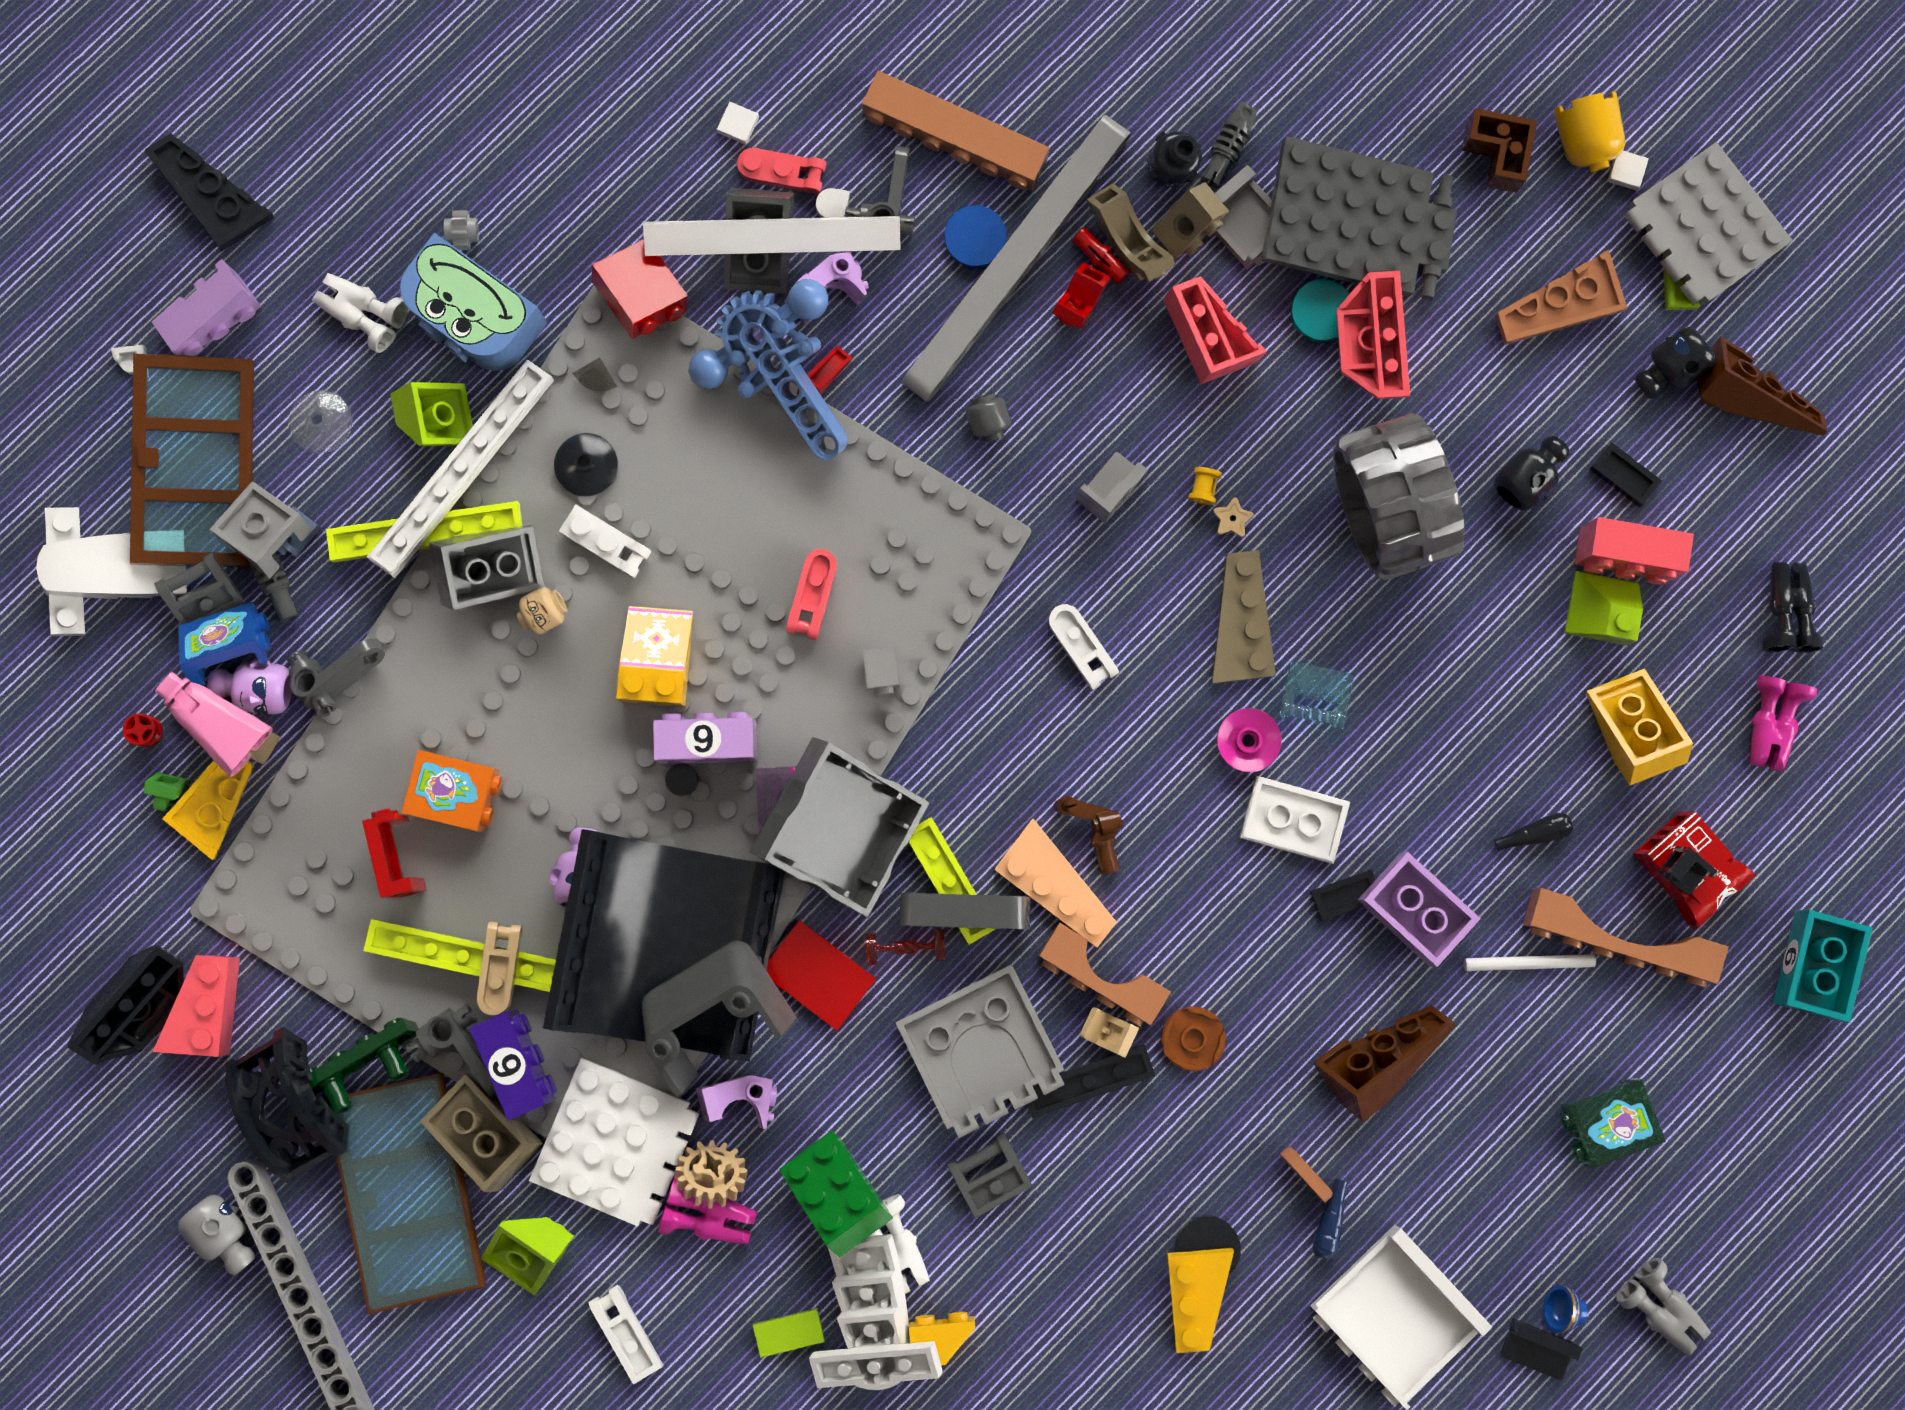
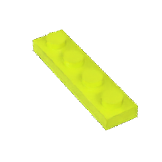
(943, 868)

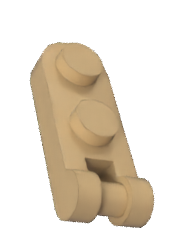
(498, 968)

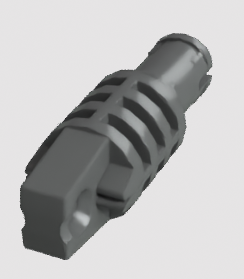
(1229, 142)
(277, 590)

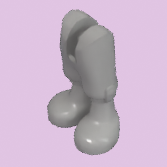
(1674, 1315)

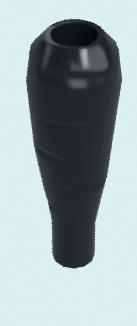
(1543, 830)

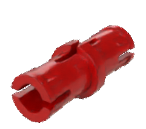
(1101, 256)

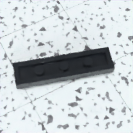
(1094, 1080)

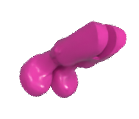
(1771, 736)
(713, 1223)

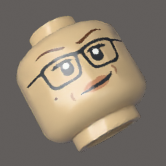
(541, 610)

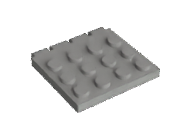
(1707, 225)
(981, 1051)

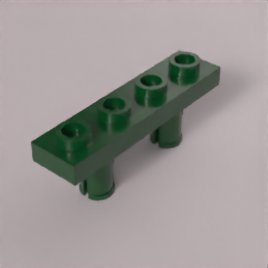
(367, 1049)

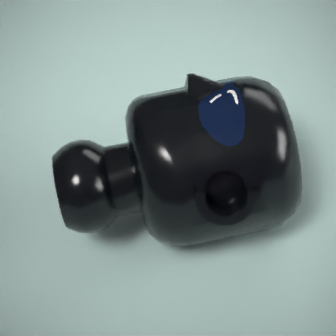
(1174, 159)
(1677, 362)
(1531, 474)

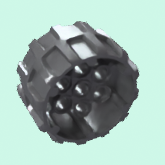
(1398, 496)

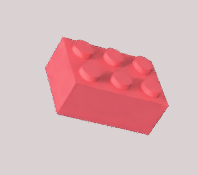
(1633, 550)

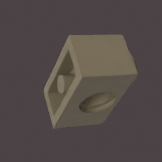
(1175, 227)

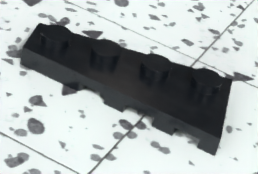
(212, 199)

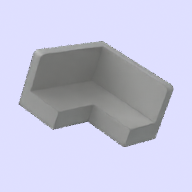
(1111, 486)

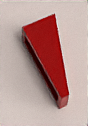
(828, 369)

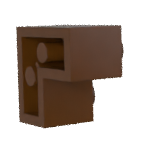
(1504, 139)

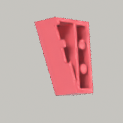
(1209, 332)
(203, 1009)

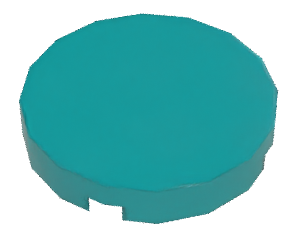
(1315, 310)

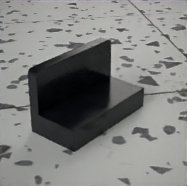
(1539, 1349)

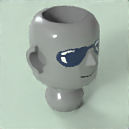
(215, 1231)

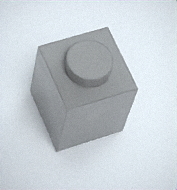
(881, 670)

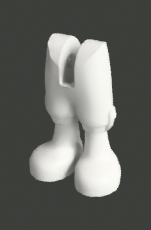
(349, 309)
(905, 1243)

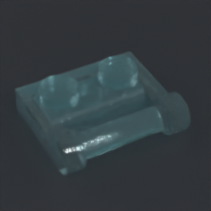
(1320, 685)

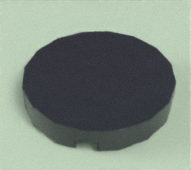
(1206, 1234)

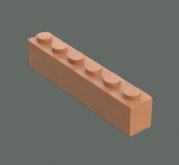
(954, 131)

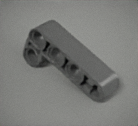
(965, 911)

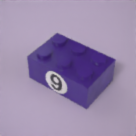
(513, 1063)

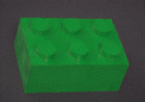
(835, 1194)

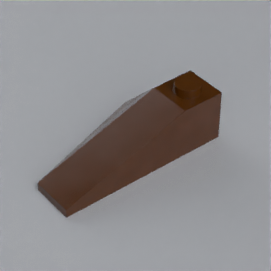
(1745, 391)
(1376, 1067)

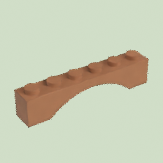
(1561, 916)

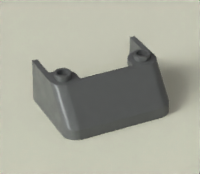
(726, 975)

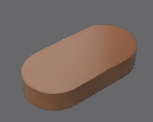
(1306, 1173)

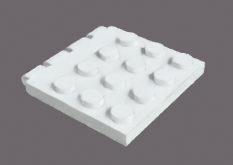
(614, 1143)

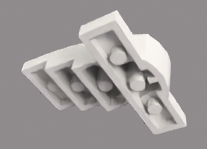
(89, 569)
(873, 1324)

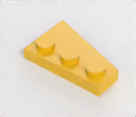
(208, 807)
(1197, 1295)

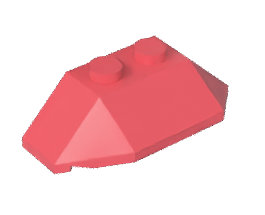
(1374, 336)

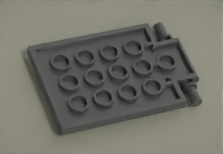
(1358, 216)

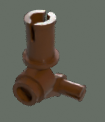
(1104, 825)

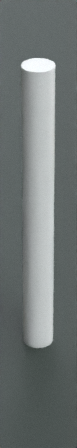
(1529, 962)

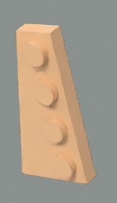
(1051, 881)

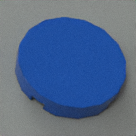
(975, 236)

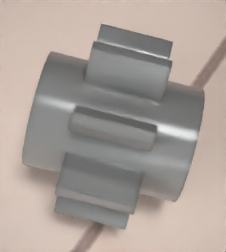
(461, 230)

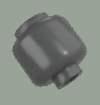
(988, 417)

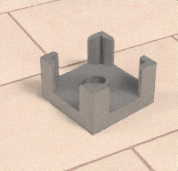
(258, 527)

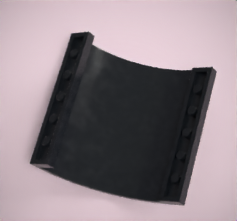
(645, 916)

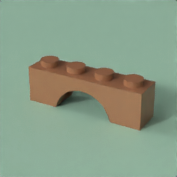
(1139, 997)

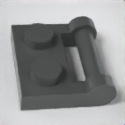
(204, 600)
(995, 1185)

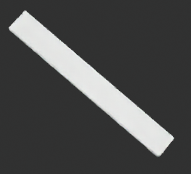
(771, 235)
(460, 469)

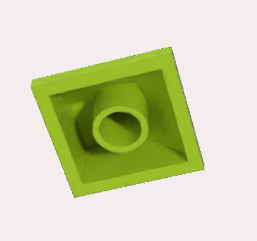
(432, 412)
(1604, 609)
(527, 1250)

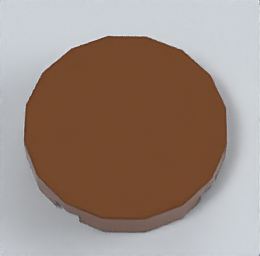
(1193, 1038)

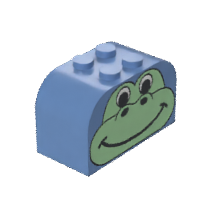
(469, 307)

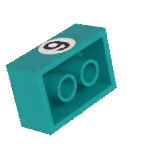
(1822, 965)

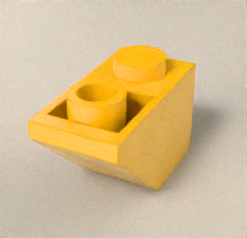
(947, 1333)

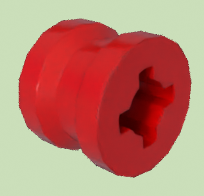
(135, 729)

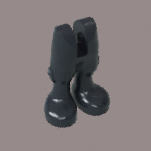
(1789, 593)

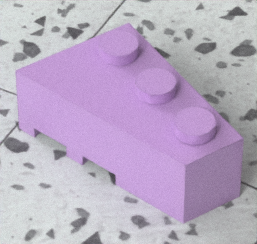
(206, 312)

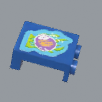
(222, 639)

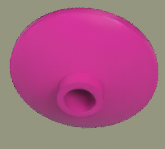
(1265, 737)

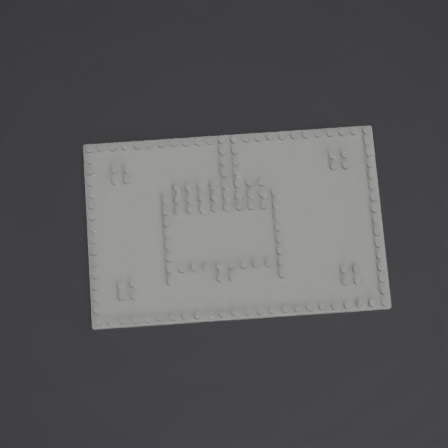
(730, 516)

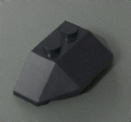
(129, 1007)

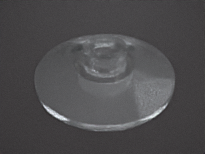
(330, 432)

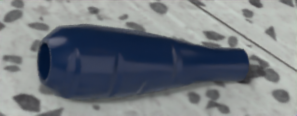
(1330, 1227)

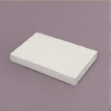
(1294, 819)

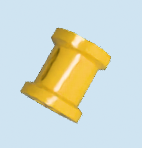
(1205, 485)

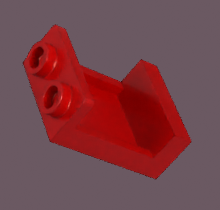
(385, 856)

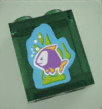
(1612, 1124)

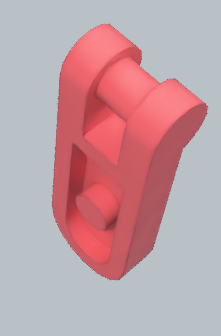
(781, 170)
(812, 593)

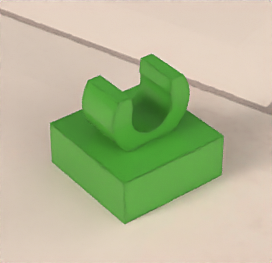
(165, 789)

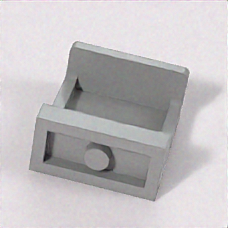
(1247, 219)

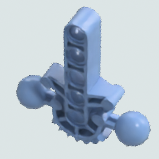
(710, 367)

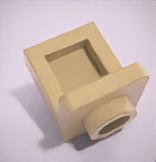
(1109, 1032)

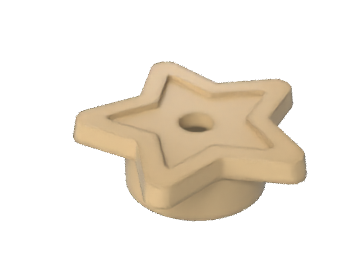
(1233, 509)

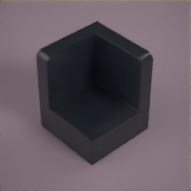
(1686, 869)

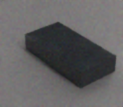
(1625, 474)
(1341, 895)

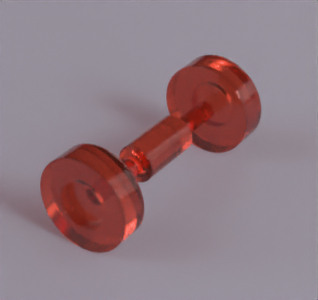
(905, 947)

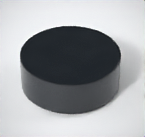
(681, 779)

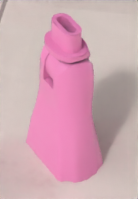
(214, 723)

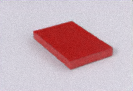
(818, 975)

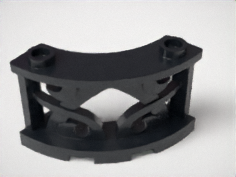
(247, 1098)

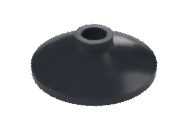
(594, 477)

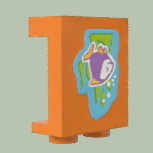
(452, 791)

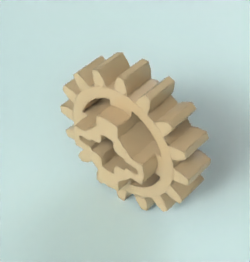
(710, 1172)

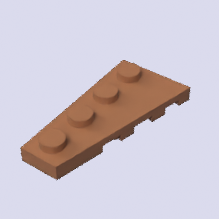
(1574, 299)

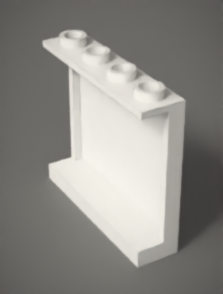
(1398, 1316)

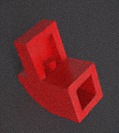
(1081, 296)

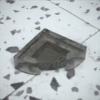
(595, 376)

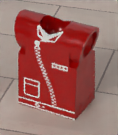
(1691, 831)

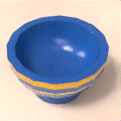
(1563, 1310)

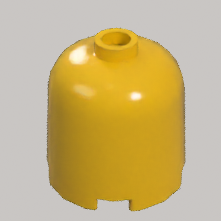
(1591, 131)

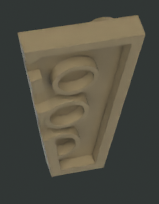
(1243, 624)

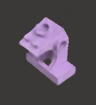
(840, 268)
(716, 1097)

